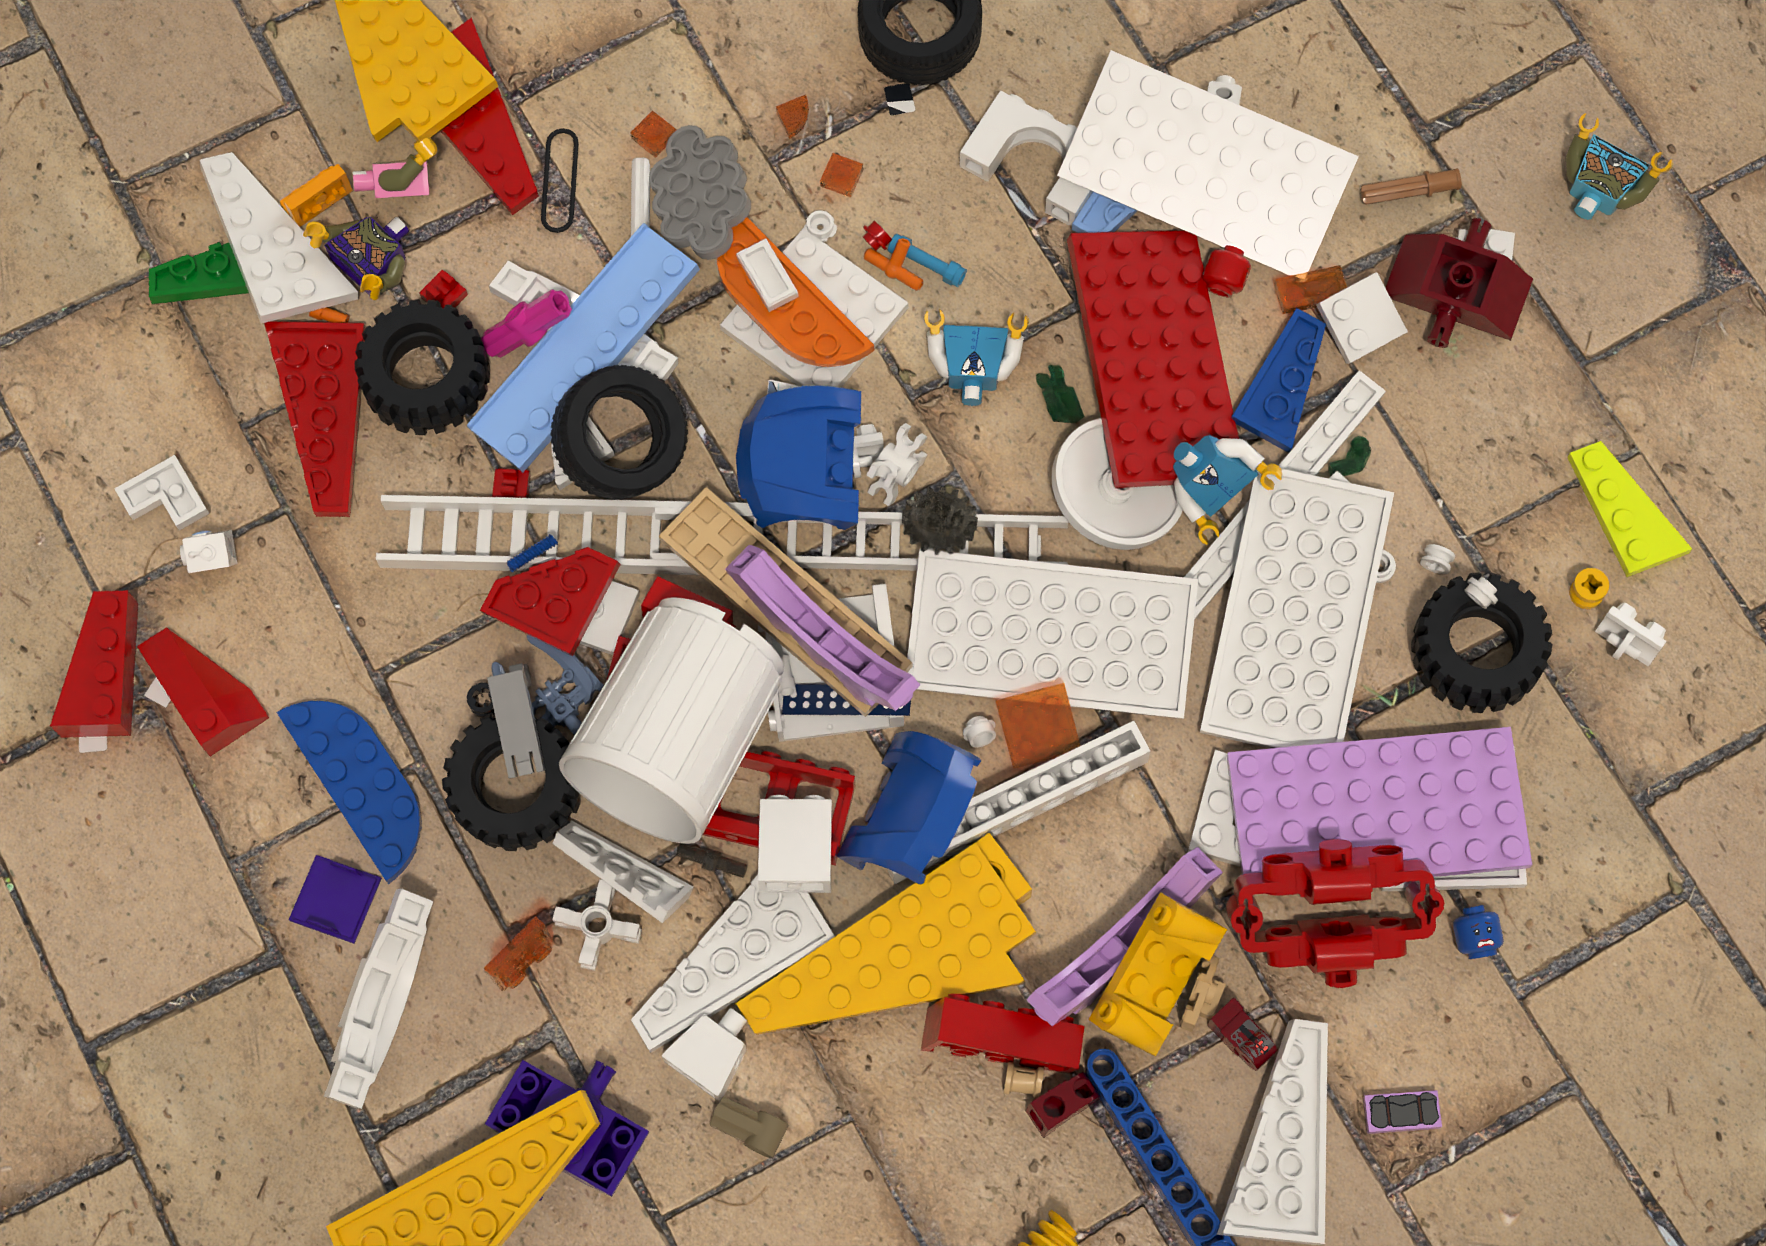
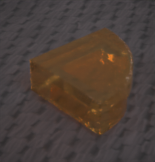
(793, 115)

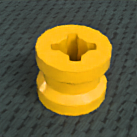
(1586, 596)

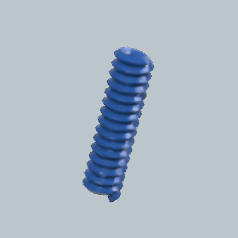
(531, 553)

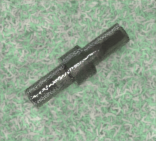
(712, 860)

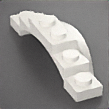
(519, 285)
(378, 999)

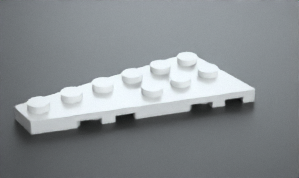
(737, 955)

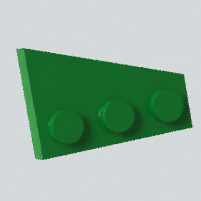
(197, 277)

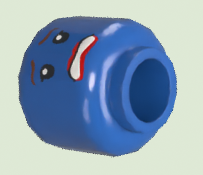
(1478, 932)

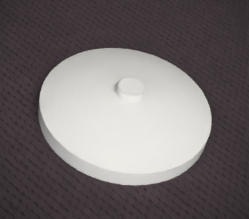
(1098, 510)

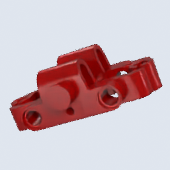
(1334, 876)

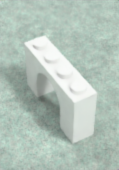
(1012, 123)

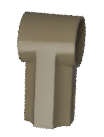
(757, 1130)

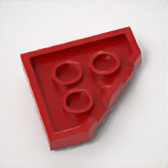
(554, 598)

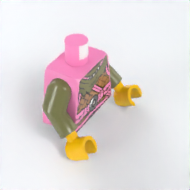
(399, 177)

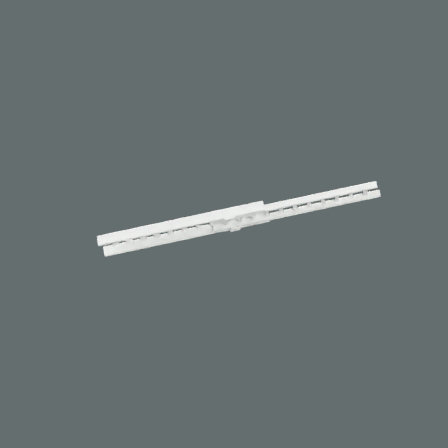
(659, 510)

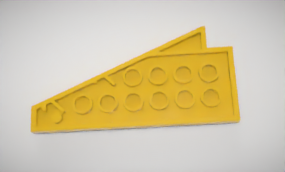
(409, 67)
(905, 953)
(480, 1192)

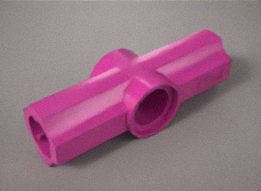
(526, 323)

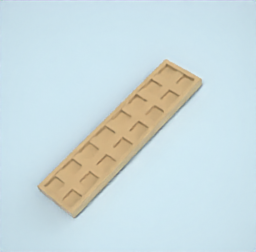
(713, 535)

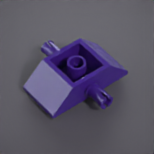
(609, 1149)

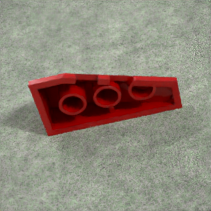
(205, 695)

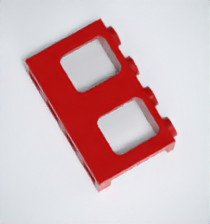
(784, 780)

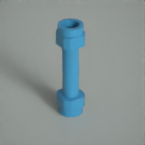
(952, 273)

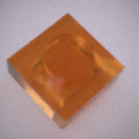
(652, 133)
(841, 175)

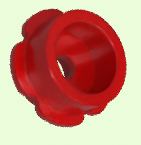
(876, 236)

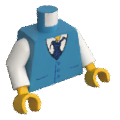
(974, 355)
(1213, 474)

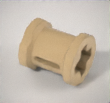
(1023, 1080)

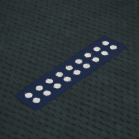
(823, 700)

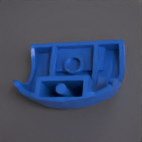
(799, 456)
(917, 806)

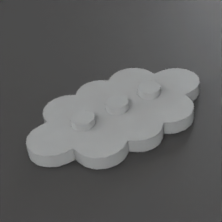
(699, 192)

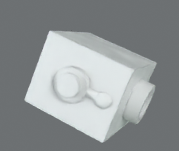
(208, 551)

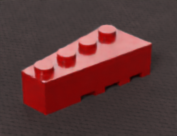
(101, 673)
(1002, 1034)

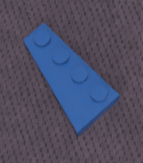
(1280, 388)

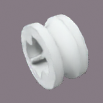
(1437, 559)

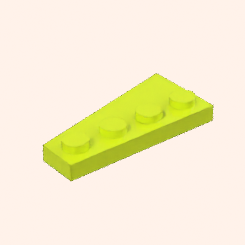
(1626, 514)

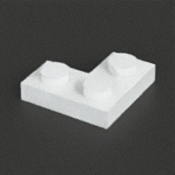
(164, 485)

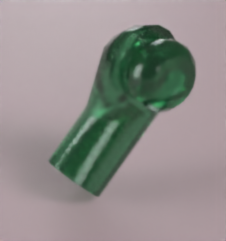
(1355, 459)

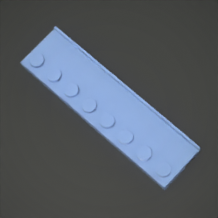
(595, 335)

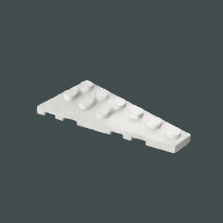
(269, 247)
(1284, 1163)

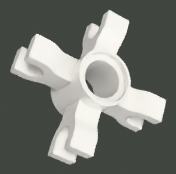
(897, 464)
(580, 921)

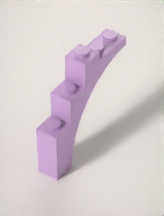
(823, 639)
(1091, 972)

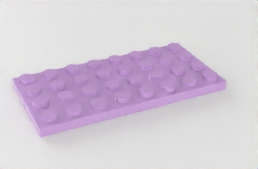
(1434, 795)

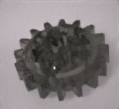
(942, 520)

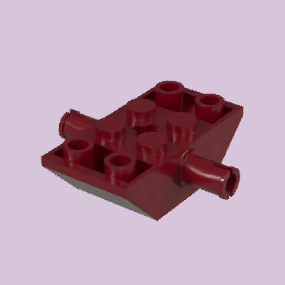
(1486, 300)

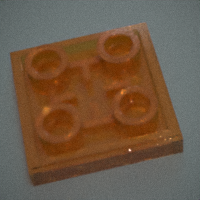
(1038, 725)
(529, 945)

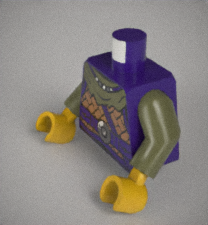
(364, 251)

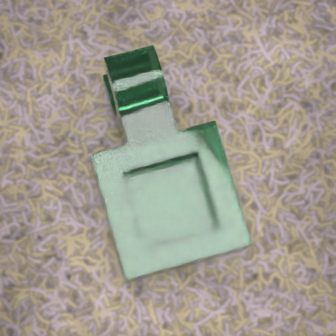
(1060, 399)

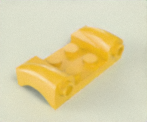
(1155, 973)

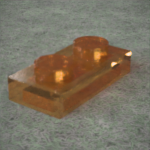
(1308, 288)

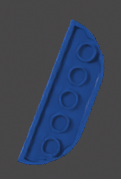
(359, 780)

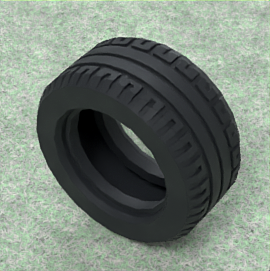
(918, 61)
(661, 410)

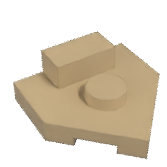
(1204, 996)

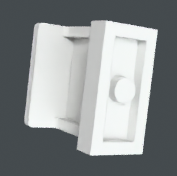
(795, 844)

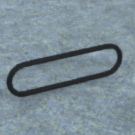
(573, 180)

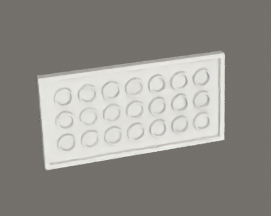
(1207, 165)
(1297, 612)
(1032, 624)

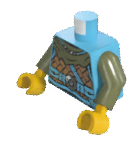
(1607, 175)

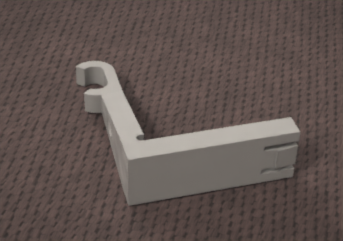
(516, 720)

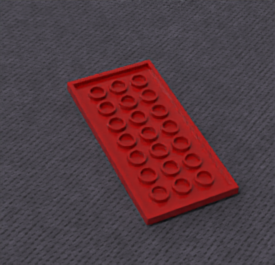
(1150, 349)

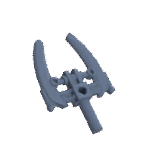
(562, 708)

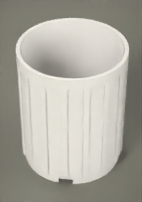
(674, 720)

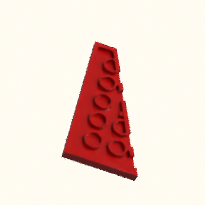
(488, 138)
(322, 404)

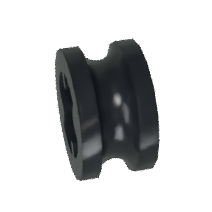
(475, 690)

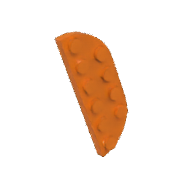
(803, 328)

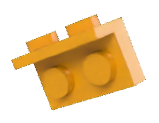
(317, 195)

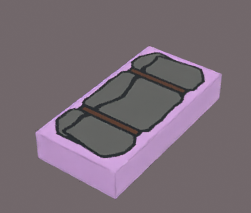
(1402, 1112)

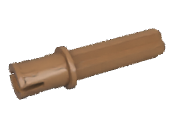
(1411, 186)

